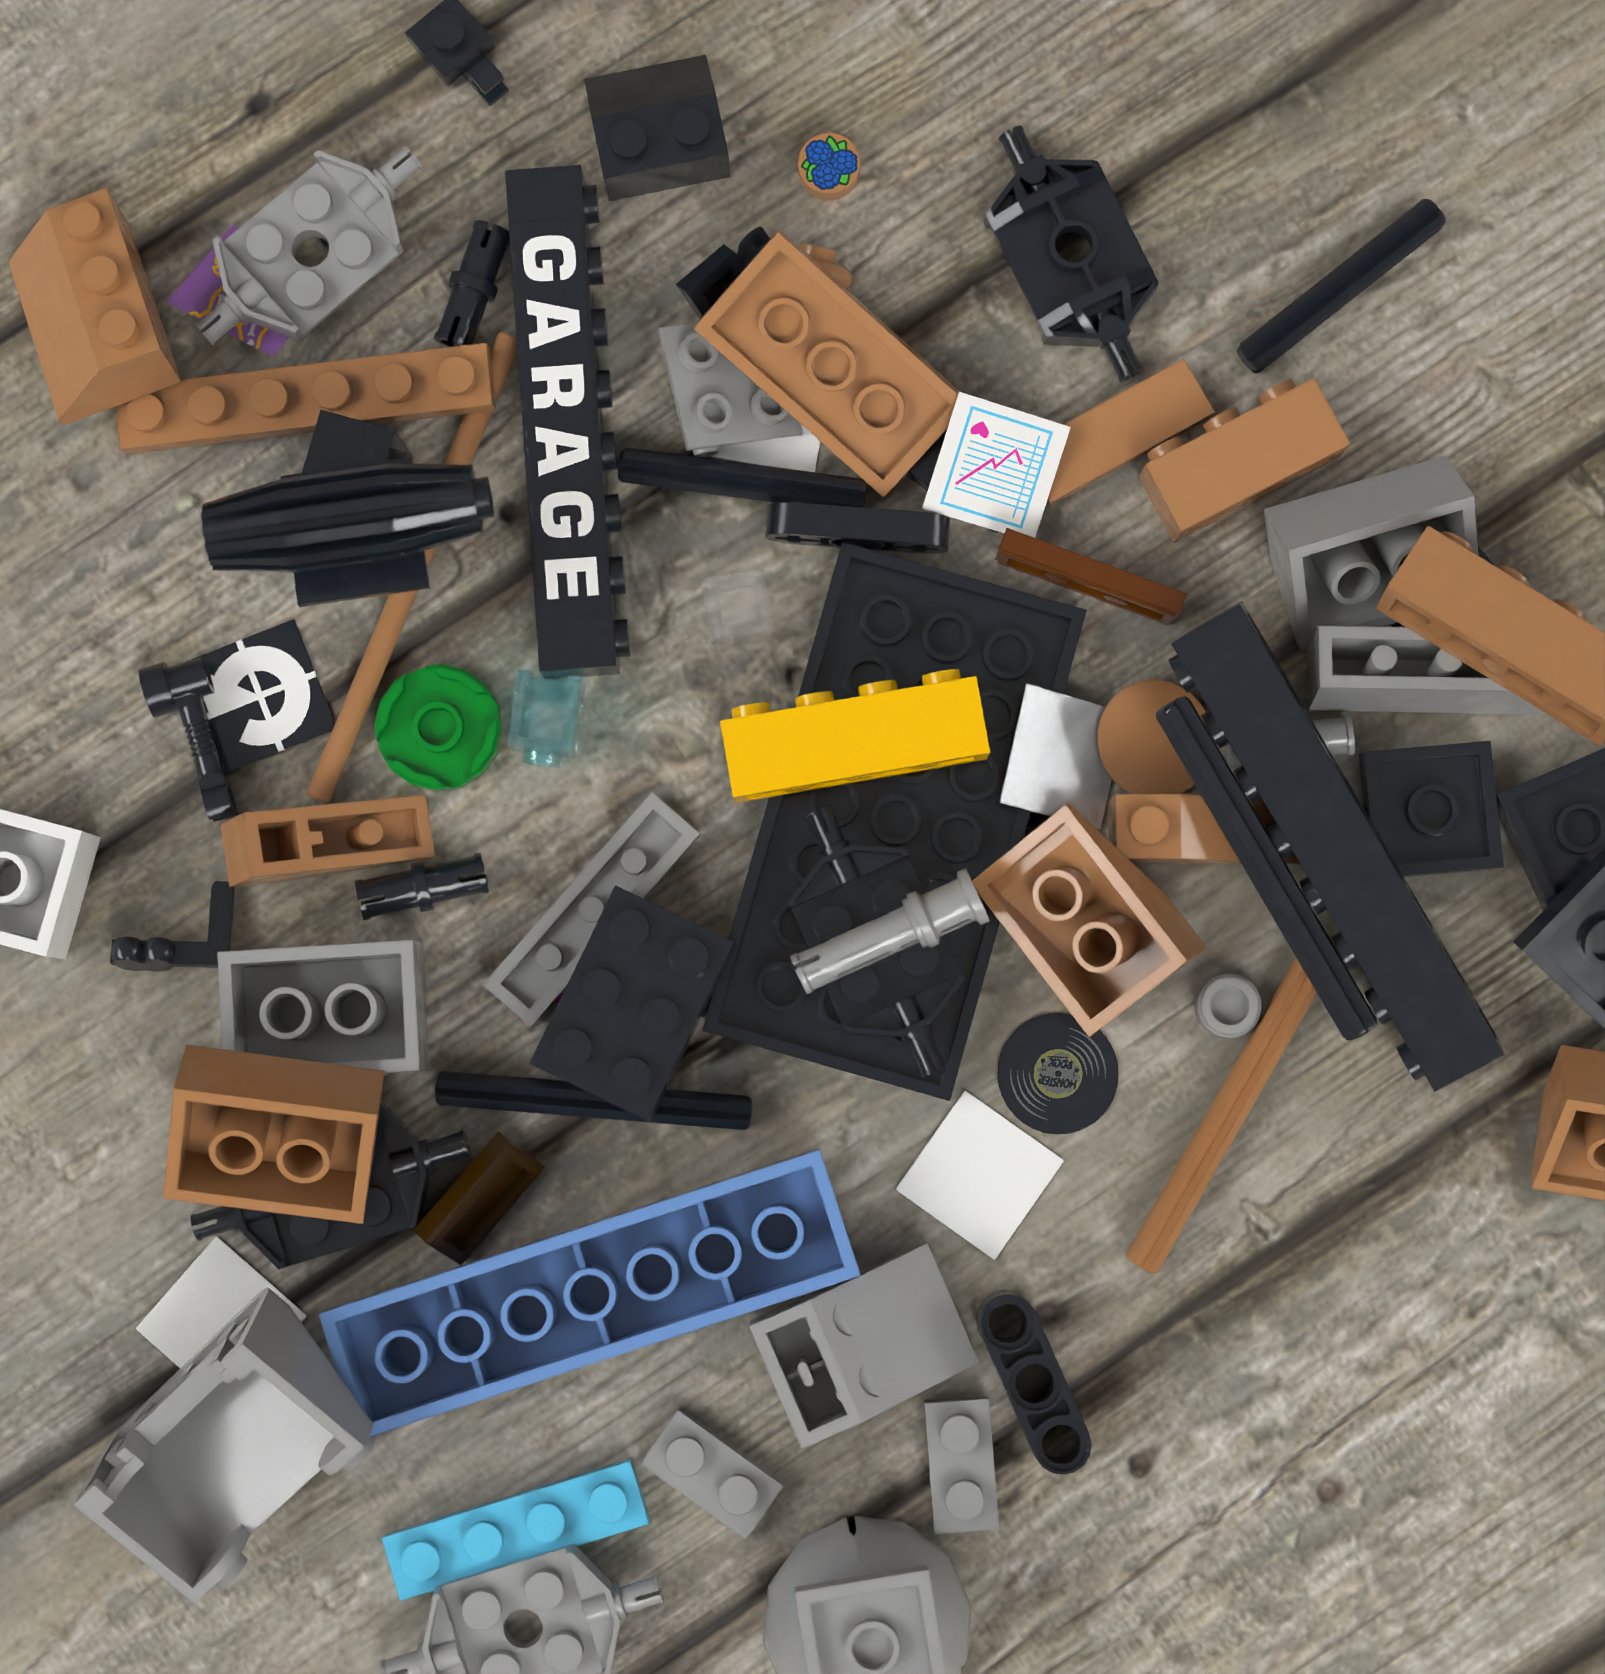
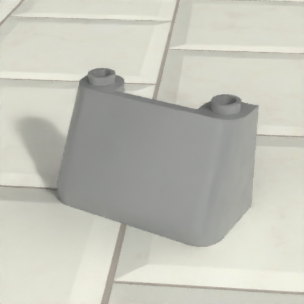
(225, 1448)

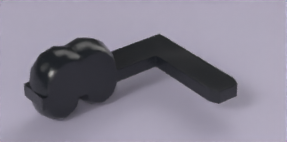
(163, 954)

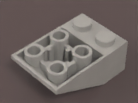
(863, 1345)

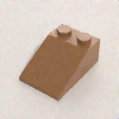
(1087, 918)

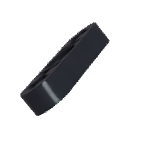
(858, 526)

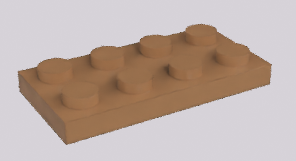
(830, 363)

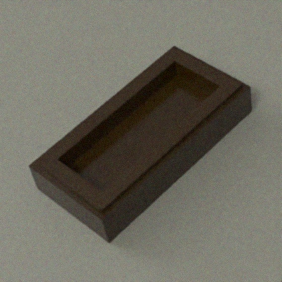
(479, 1198)

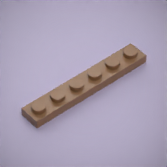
(291, 397)

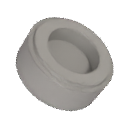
(1228, 1006)

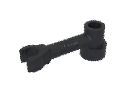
(182, 690)

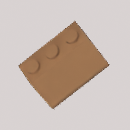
(91, 309)
(1572, 1126)

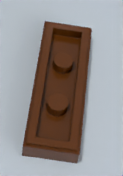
(1090, 577)

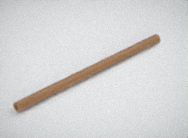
(398, 605)

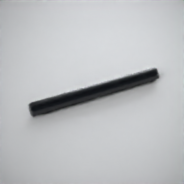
(1266, 868)

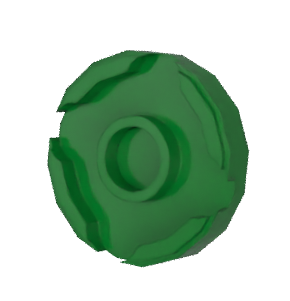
(438, 728)

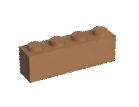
(1502, 629)

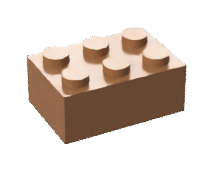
(272, 1134)

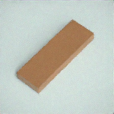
(1129, 427)

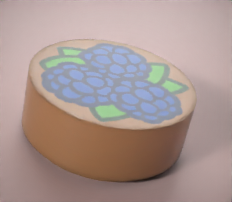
(828, 166)

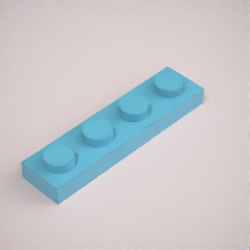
(516, 1528)

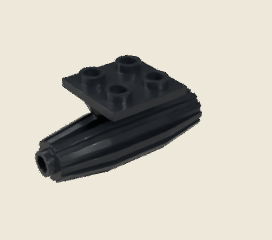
(348, 526)

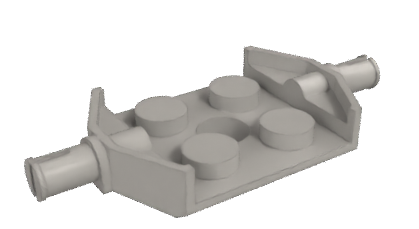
(329, 202)
(561, 1586)

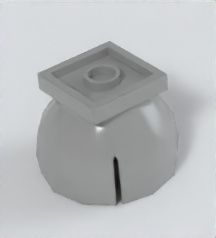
(867, 1604)

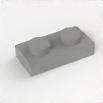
(961, 1465)
(712, 1473)

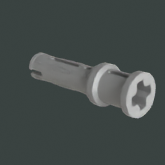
(919, 920)

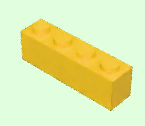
(855, 737)

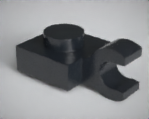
(458, 46)
(719, 270)

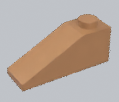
(1172, 829)
(325, 839)

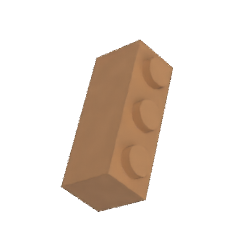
(1242, 457)

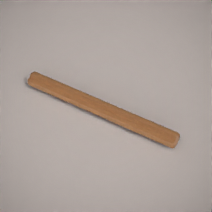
(1223, 1120)

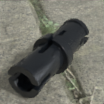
(473, 285)
(421, 886)

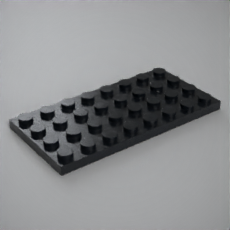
(881, 625)

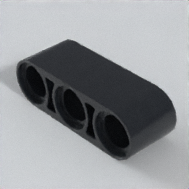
(1052, 1407)

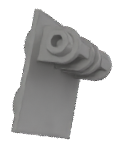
(715, 398)

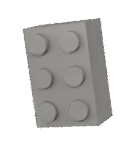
(328, 1004)

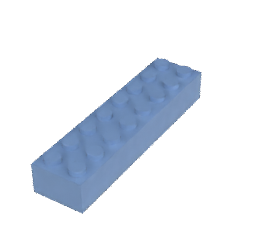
(591, 1292)

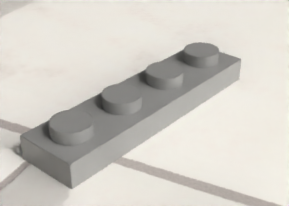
(547, 956)

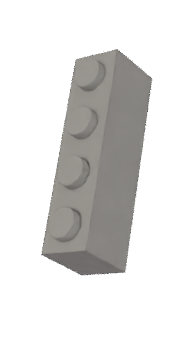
(1398, 673)

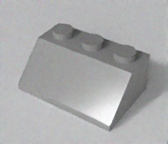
(1348, 542)

